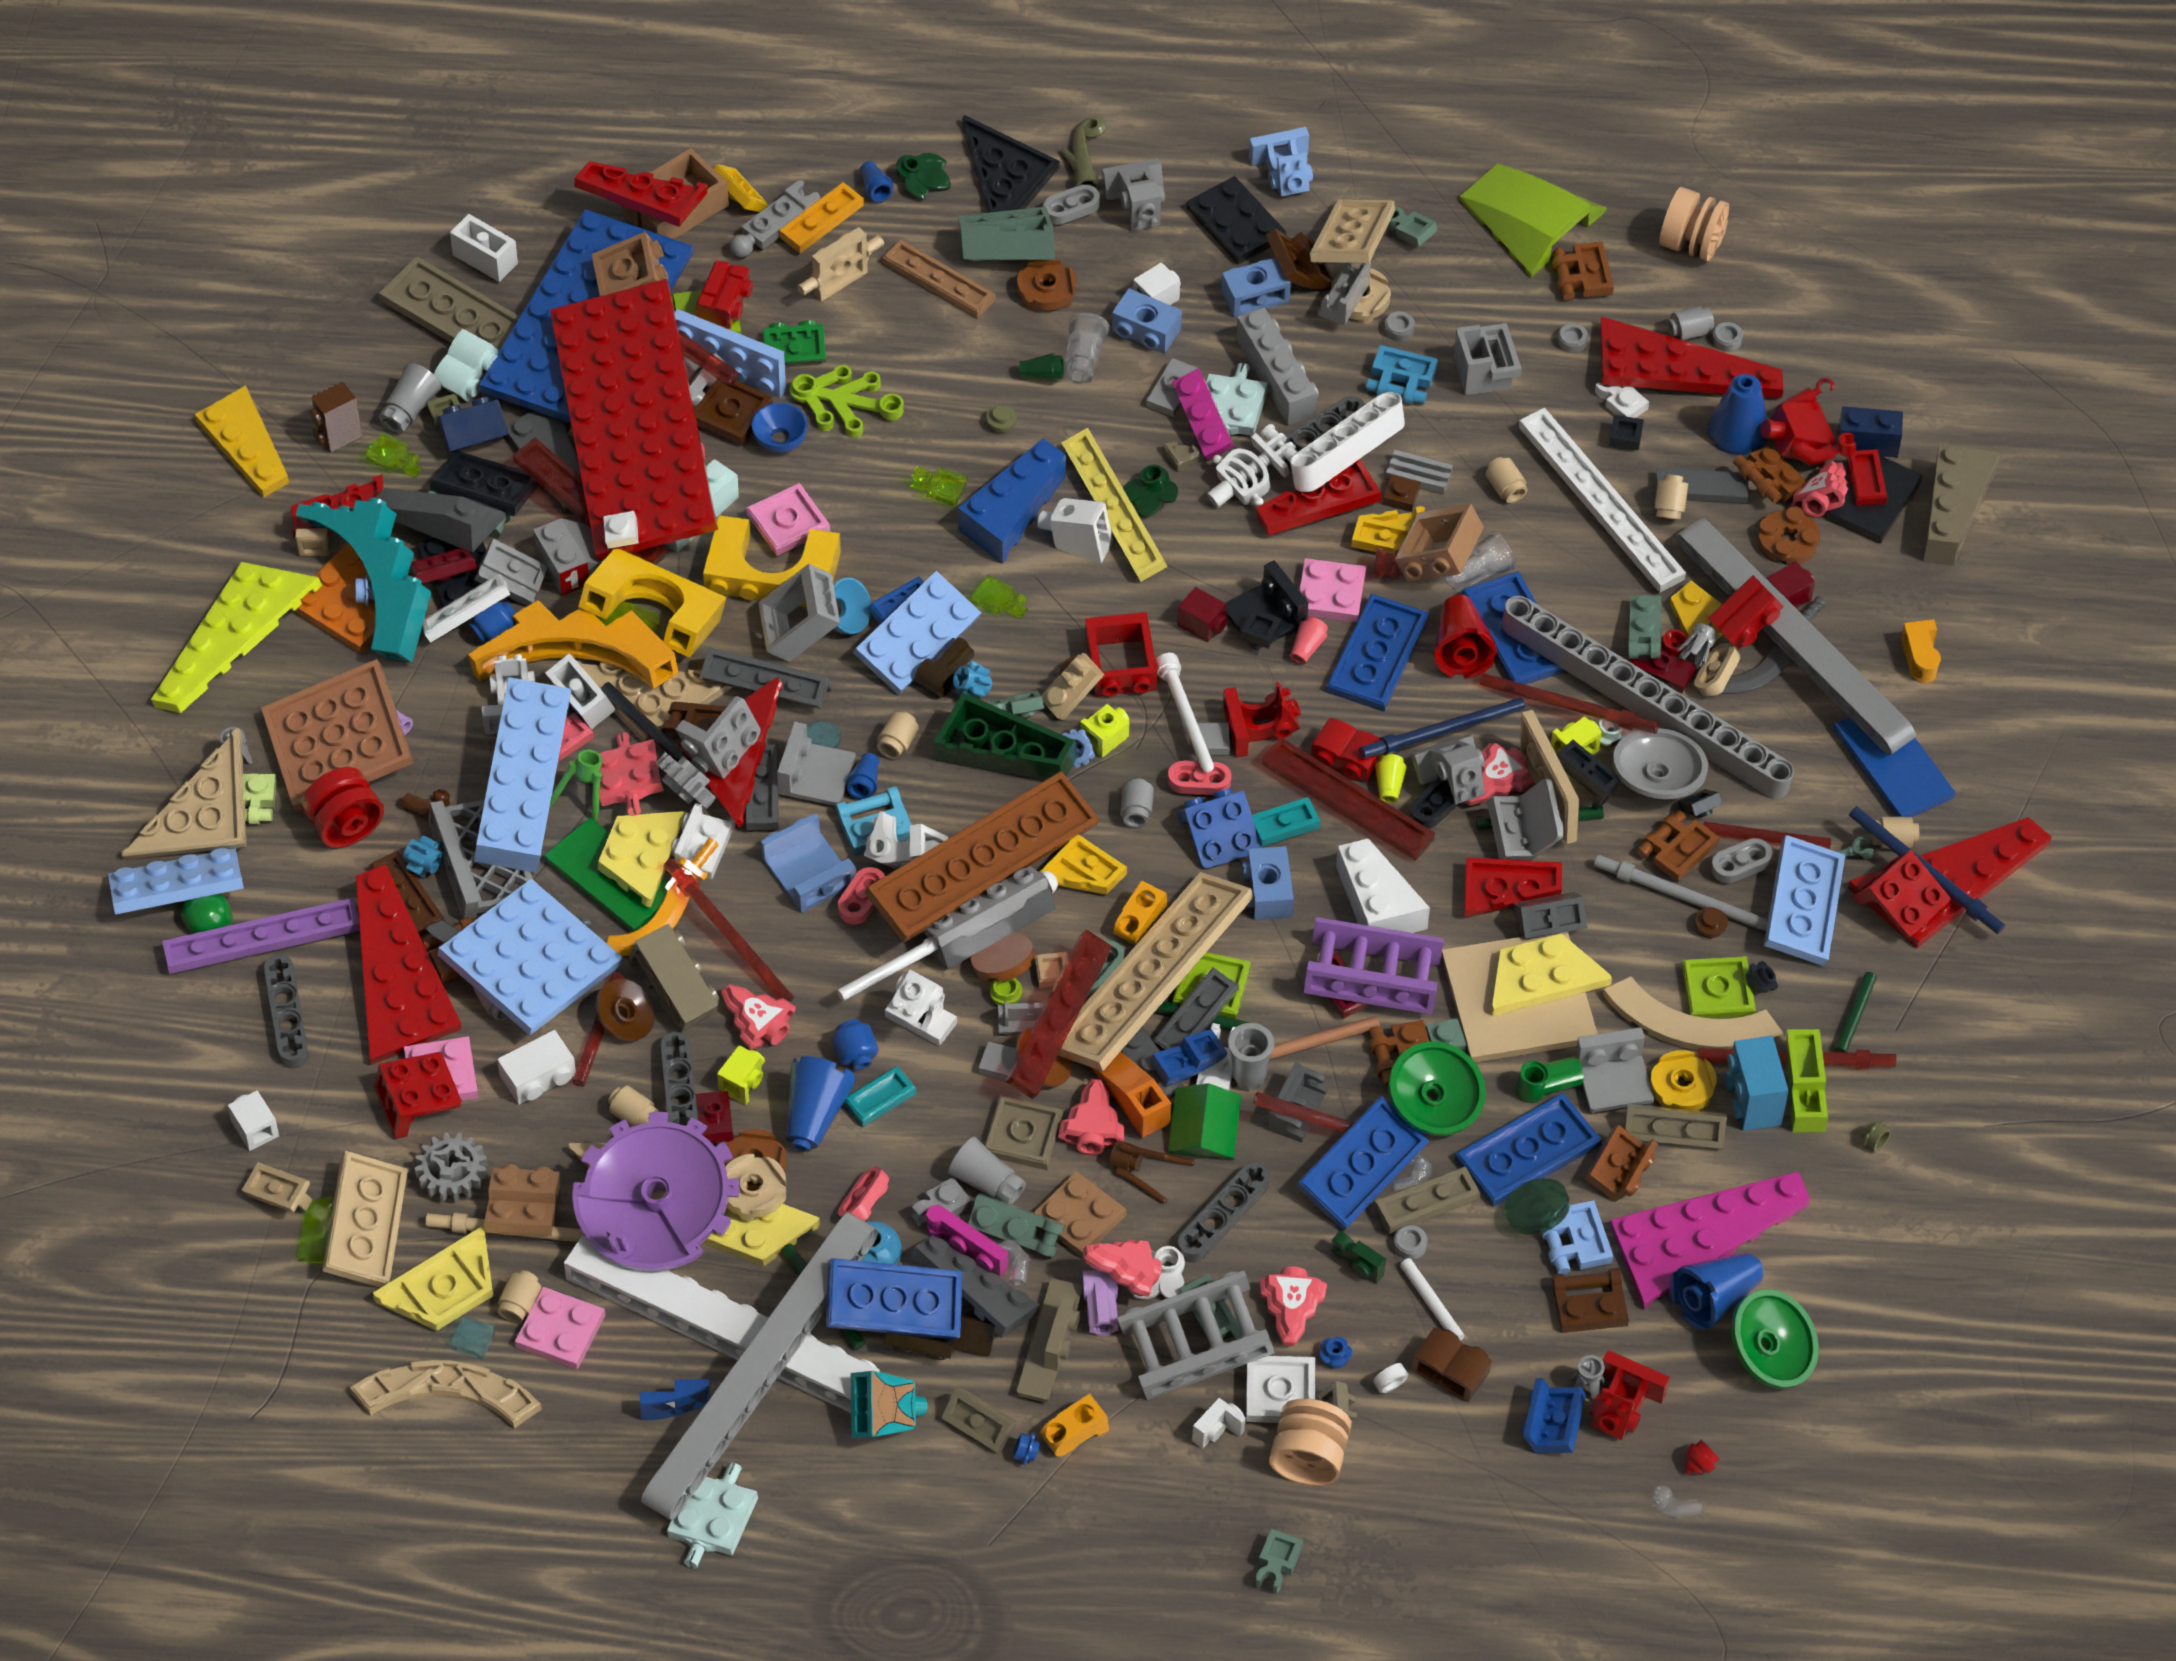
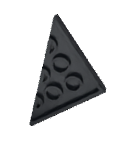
(1006, 168)

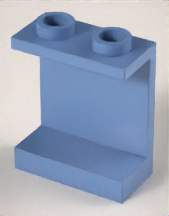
(806, 863)

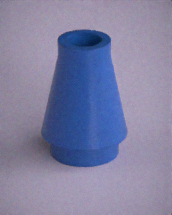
(876, 183)
(863, 779)

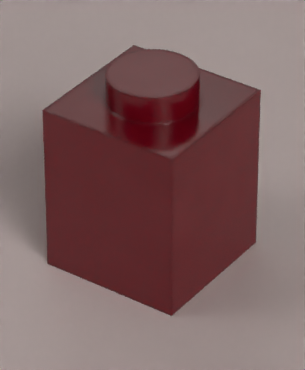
(1794, 584)
(1202, 614)

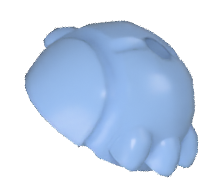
(1084, 753)

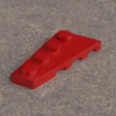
(658, 198)
(1342, 493)

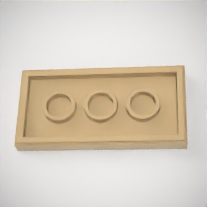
(1353, 231)
(1545, 765)
(365, 1219)

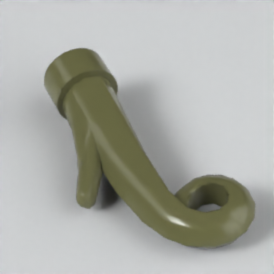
(1080, 159)

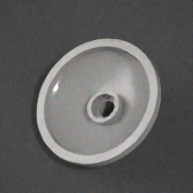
(1660, 764)

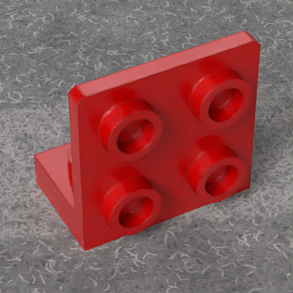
(1905, 893)
(414, 1089)

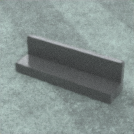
(752, 674)

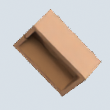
(691, 169)

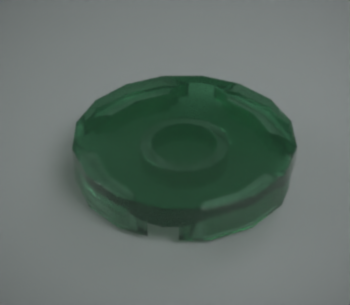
(1537, 1206)

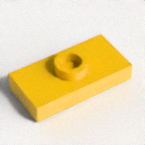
(740, 189)

